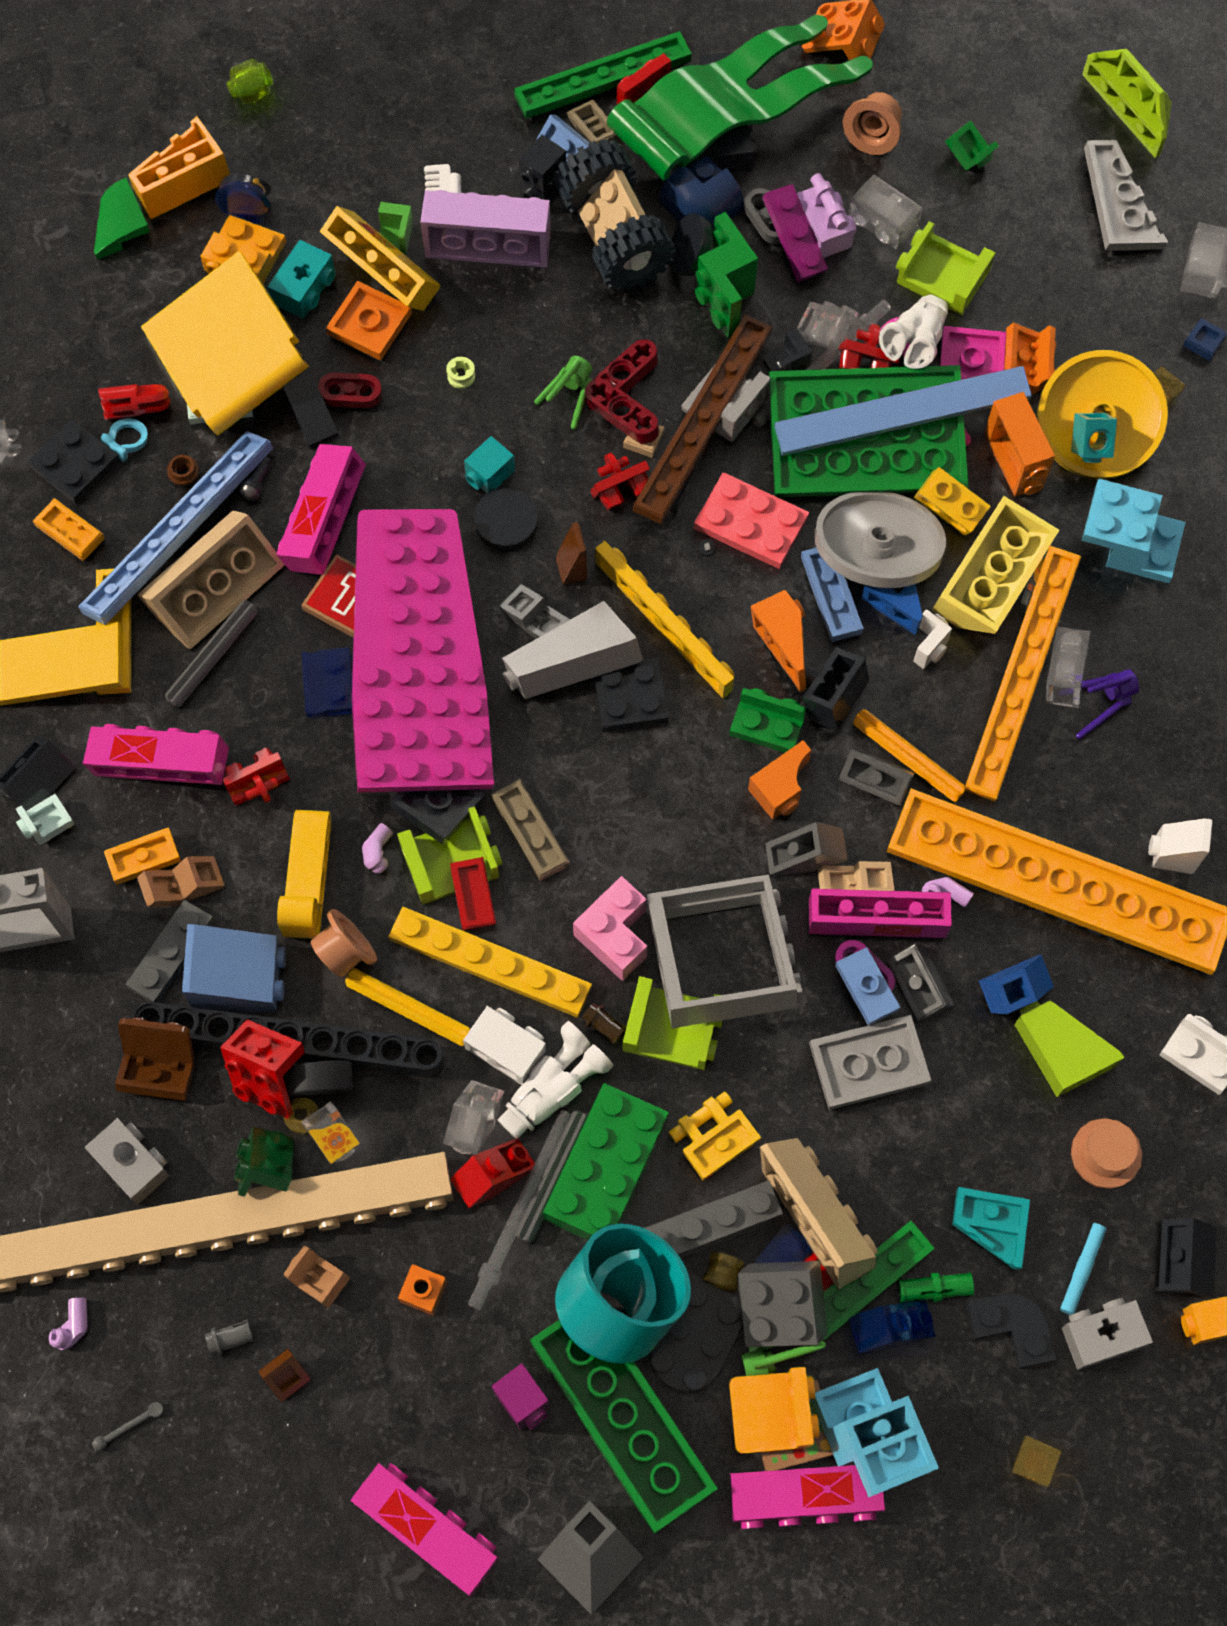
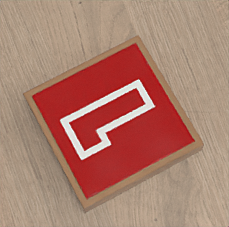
(334, 596)

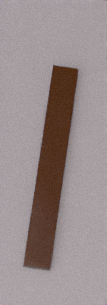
(702, 419)

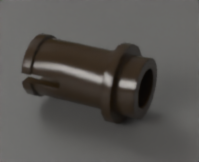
(604, 1023)

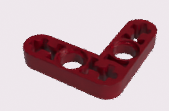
(616, 392)

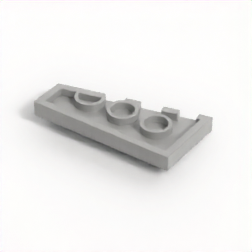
(1119, 202)

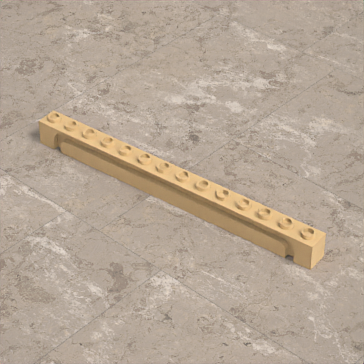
(222, 1220)

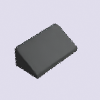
(876, 775)
(920, 982)

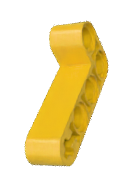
(302, 906)

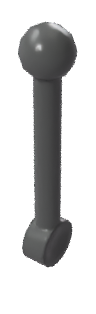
(154, 1410)

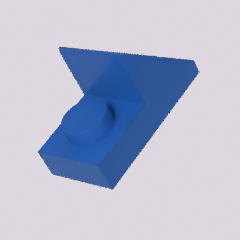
(901, 607)

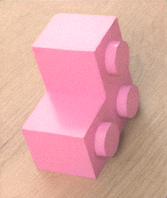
(607, 932)

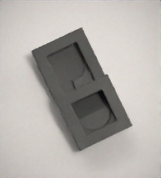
(531, 612)

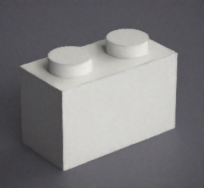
(505, 1044)

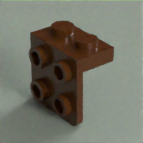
(155, 1059)

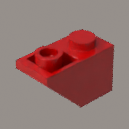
(492, 1172)

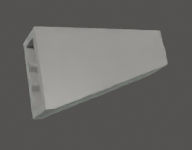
(572, 653)

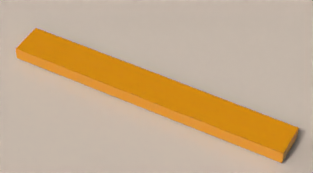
(1022, 673)

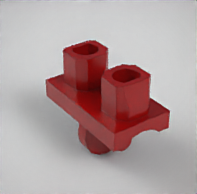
(854, 351)
(608, 489)
(255, 779)

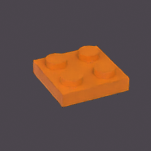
(368, 320)

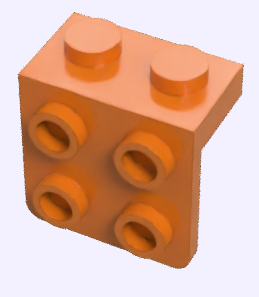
(851, 27)

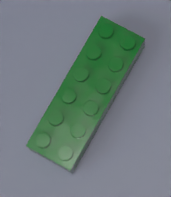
(628, 1429)

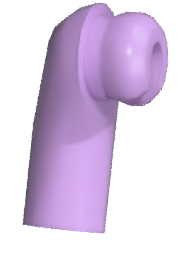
(946, 884)

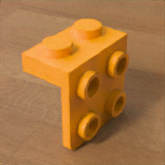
(773, 1412)

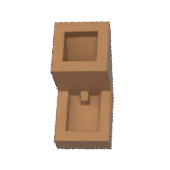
(187, 881)

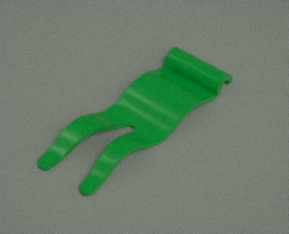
(703, 102)

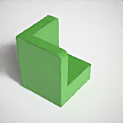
(396, 224)

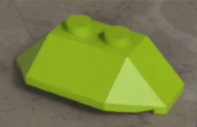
(1131, 95)

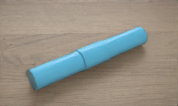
(1083, 1269)

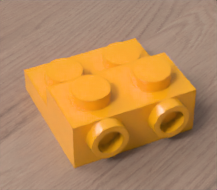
(256, 243)

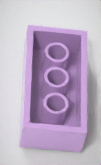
(486, 228)

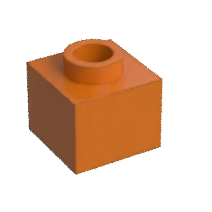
(430, 1299)

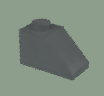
(806, 849)

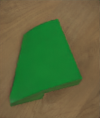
(118, 219)

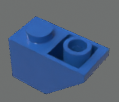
(1016, 986)

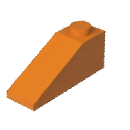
(781, 628)

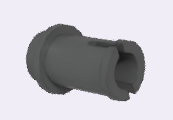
(228, 1337)

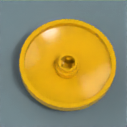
(1111, 385)

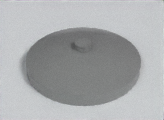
(880, 539)

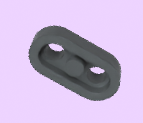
(760, 218)

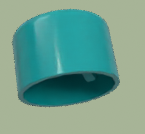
(636, 1271)

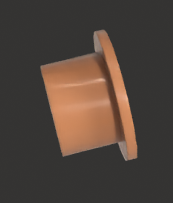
(873, 124)
(342, 945)
(1106, 1153)

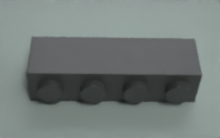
(720, 1220)

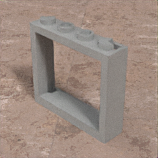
(715, 898)
(32, 927)

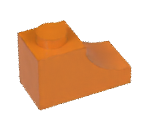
(777, 785)

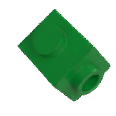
(970, 146)

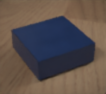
(1205, 339)

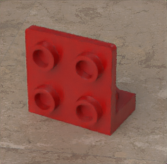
(256, 1066)

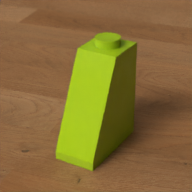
(1064, 1047)

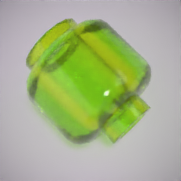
(250, 81)

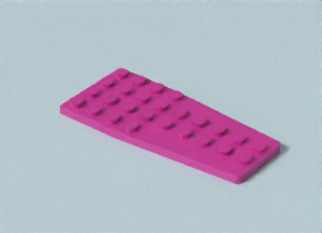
(416, 658)

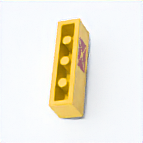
(380, 258)

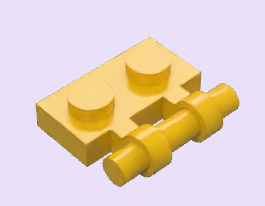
(720, 1144)

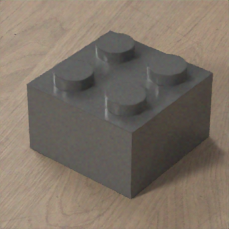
(782, 1304)

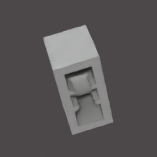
(1090, 1348)

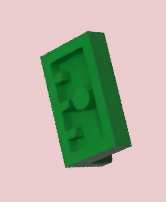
(768, 720)

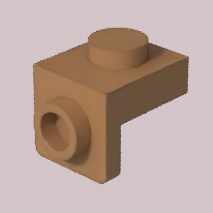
(316, 1276)

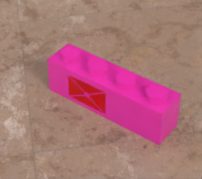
(321, 509)
(156, 754)
(879, 913)
(801, 1494)
(425, 1529)

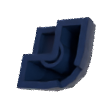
(701, 191)

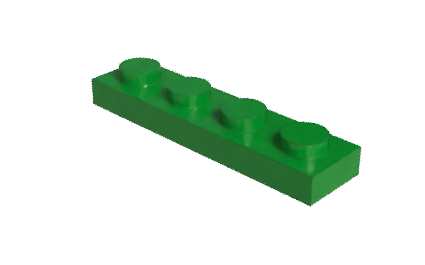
(893, 1260)

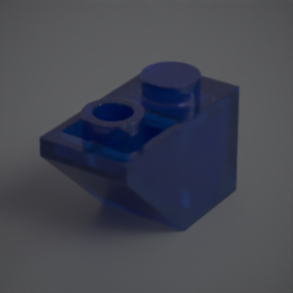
(892, 1326)

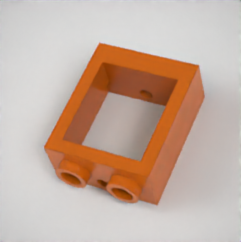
(1019, 444)

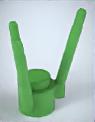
(573, 375)
(762, 1363)

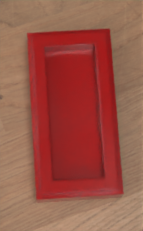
(473, 894)

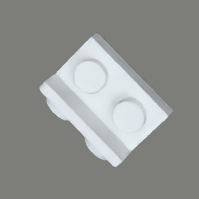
(1199, 1052)

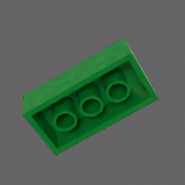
(606, 1163)

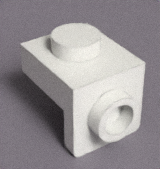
(934, 645)

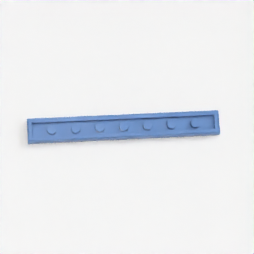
(899, 411)
(175, 528)

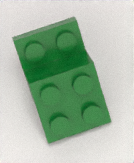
(726, 275)

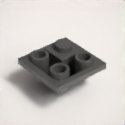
(590, 1557)

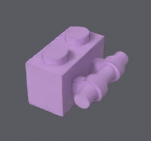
(827, 217)

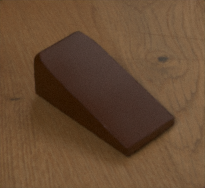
(572, 556)

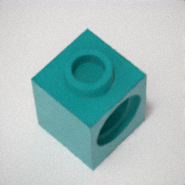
(1084, 427)
(489, 466)

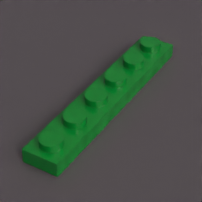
(597, 75)

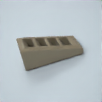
(595, 127)

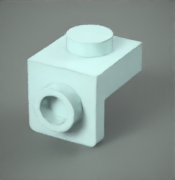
(44, 820)

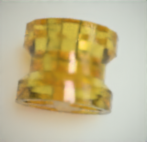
(723, 1271)

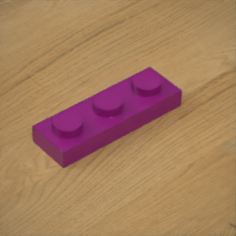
(795, 233)

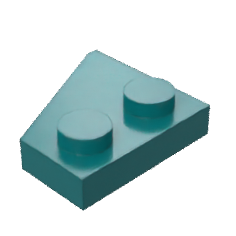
(993, 1222)

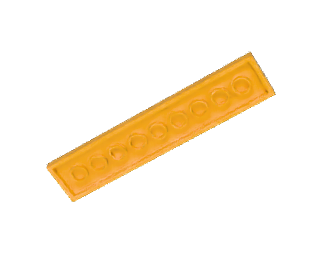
(1061, 881)

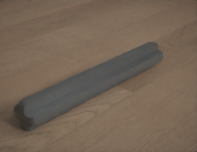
(211, 653)
(534, 1216)

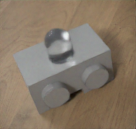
(127, 1160)

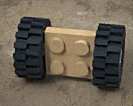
(627, 242)

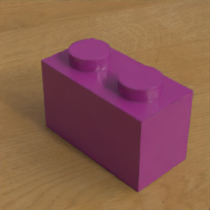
(522, 1398)

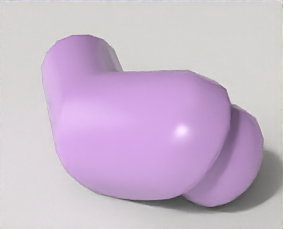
(373, 851)
(73, 1328)

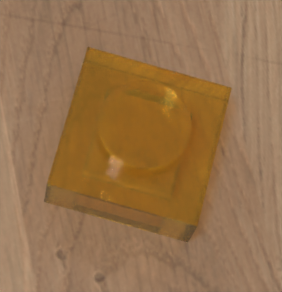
(1171, 385)
(1036, 1461)

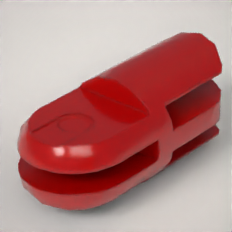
(133, 400)

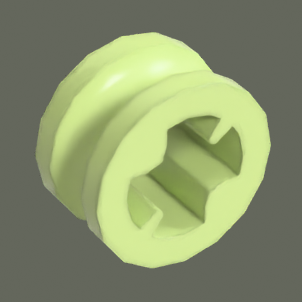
(461, 381)

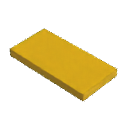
(61, 663)

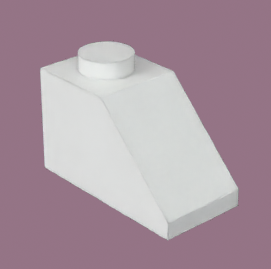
(1181, 845)

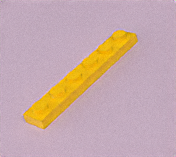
(657, 610)
(490, 962)

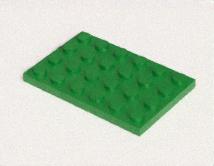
(876, 463)

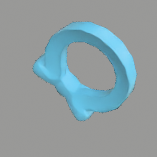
(123, 450)

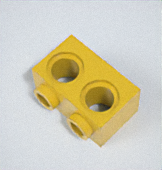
(952, 501)

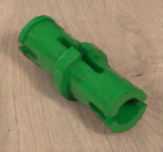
(935, 1287)

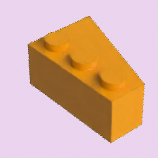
(180, 172)

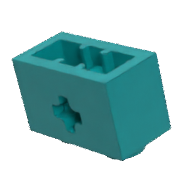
(302, 279)

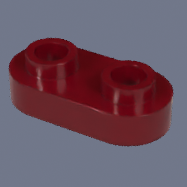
(351, 390)

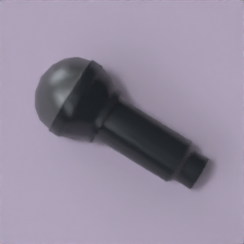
(252, 487)

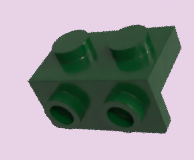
(264, 1160)

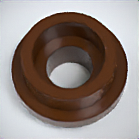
(180, 463)

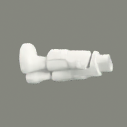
(918, 325)
(550, 1086)

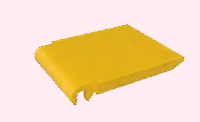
(226, 344)

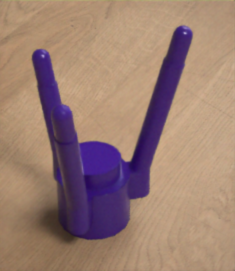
(1116, 686)

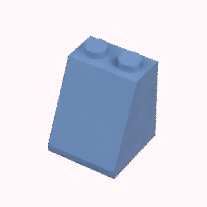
(232, 970)

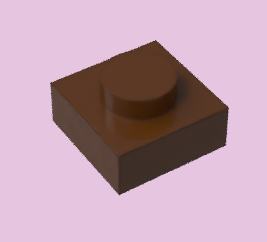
(284, 1375)

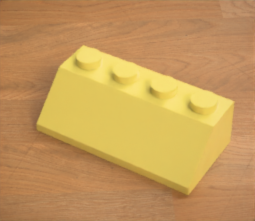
(995, 569)

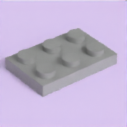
(870, 1062)

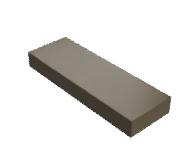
(530, 830)

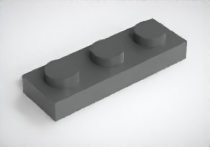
(167, 954)

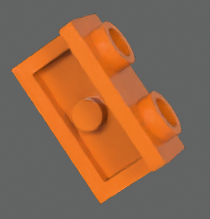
(1032, 351)

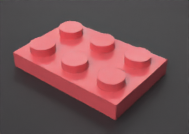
(751, 520)

